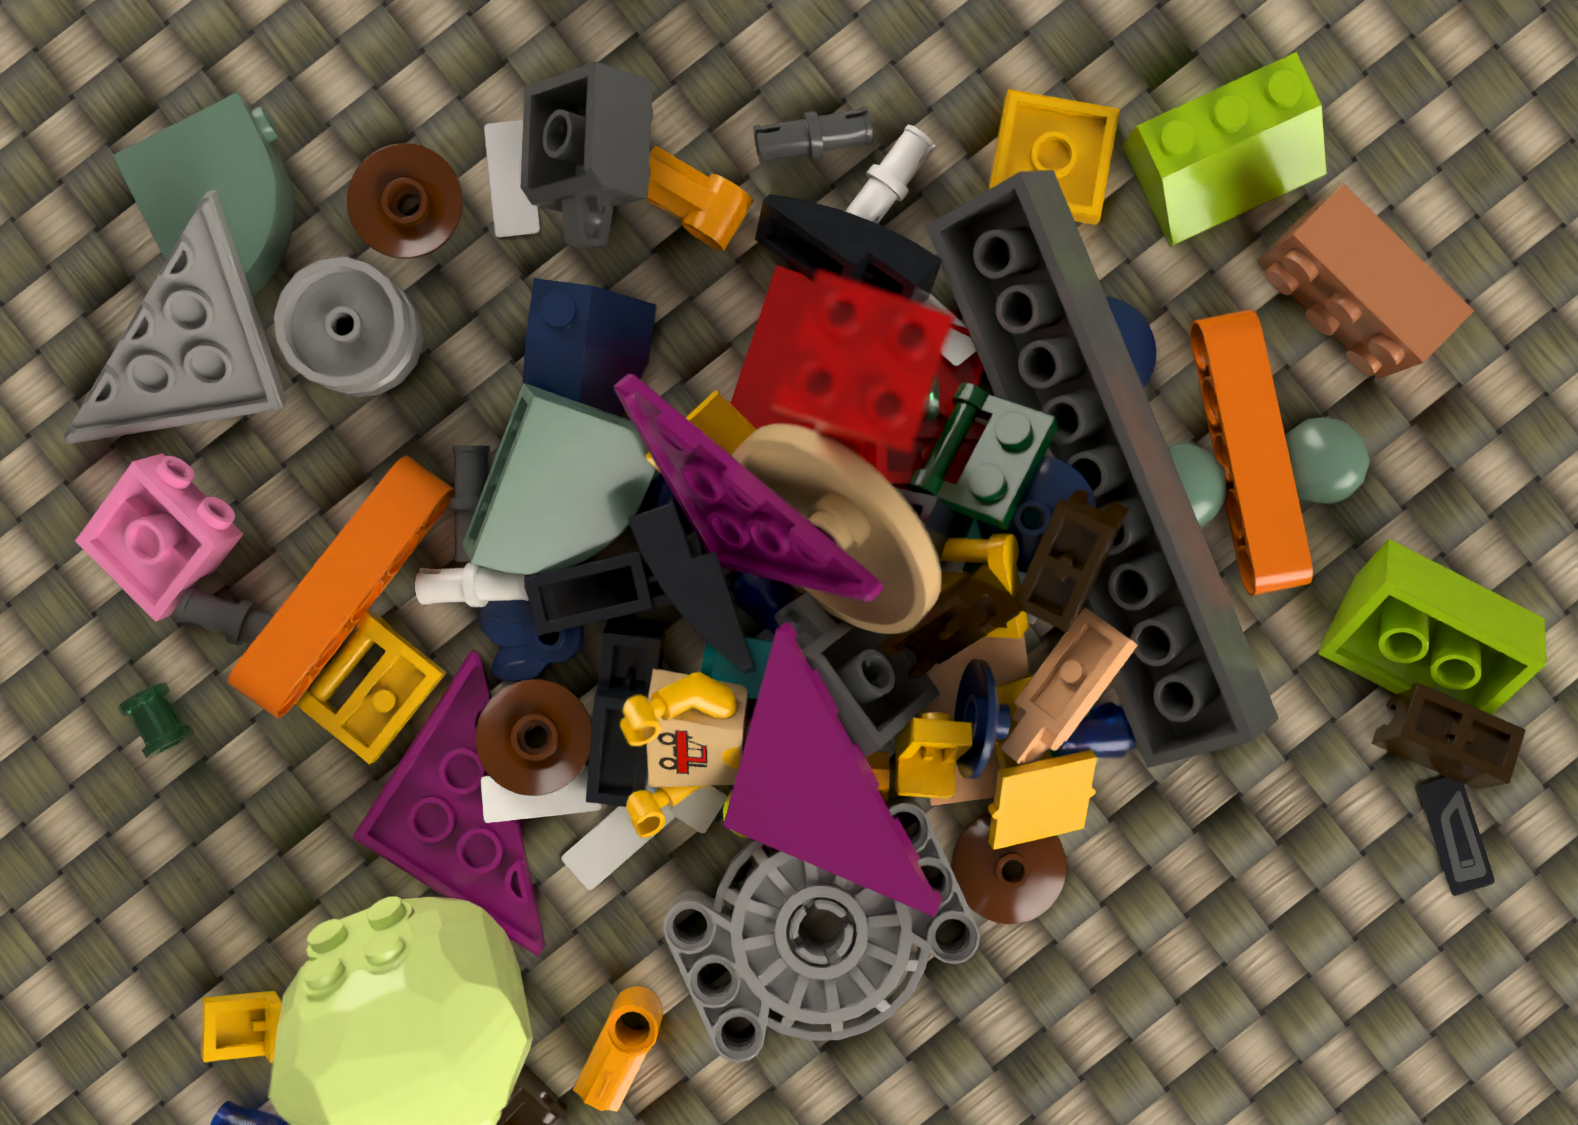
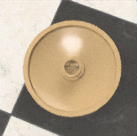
(858, 514)

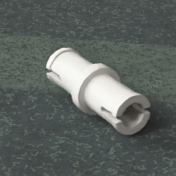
(889, 179)
(470, 584)

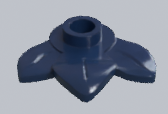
(521, 651)

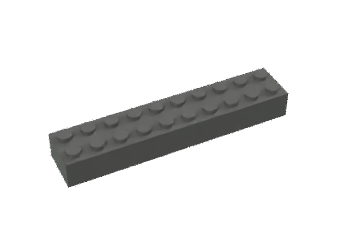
(1060, 352)

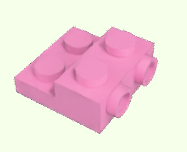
(159, 533)

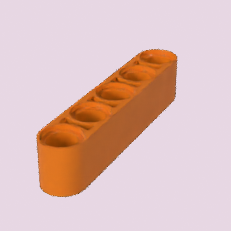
(1253, 450)
(341, 587)

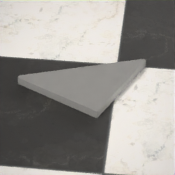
(190, 347)

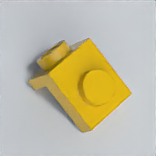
(928, 755)
(240, 1026)

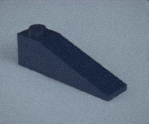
(586, 342)

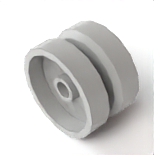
(322, 306)

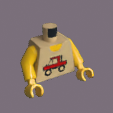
(692, 739)

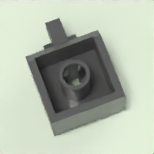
(587, 147)
(866, 685)

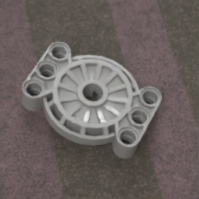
(806, 979)

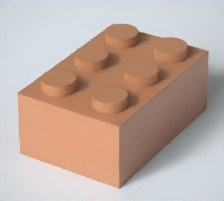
(1363, 285)

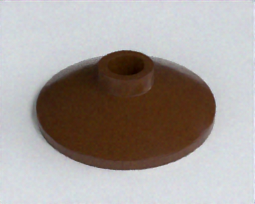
(386, 182)
(504, 743)
(1000, 899)

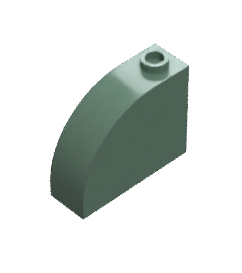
(225, 151)
(557, 486)

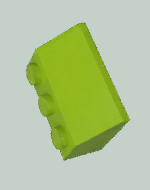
(1230, 149)
(1433, 627)

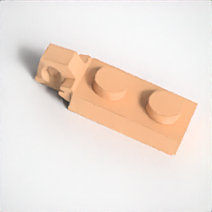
(1066, 687)

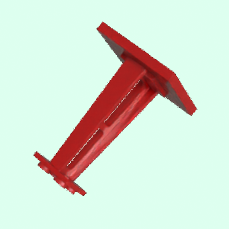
(847, 362)

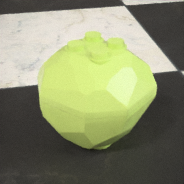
(402, 1019)

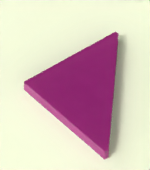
(737, 511)
(813, 789)
(434, 819)

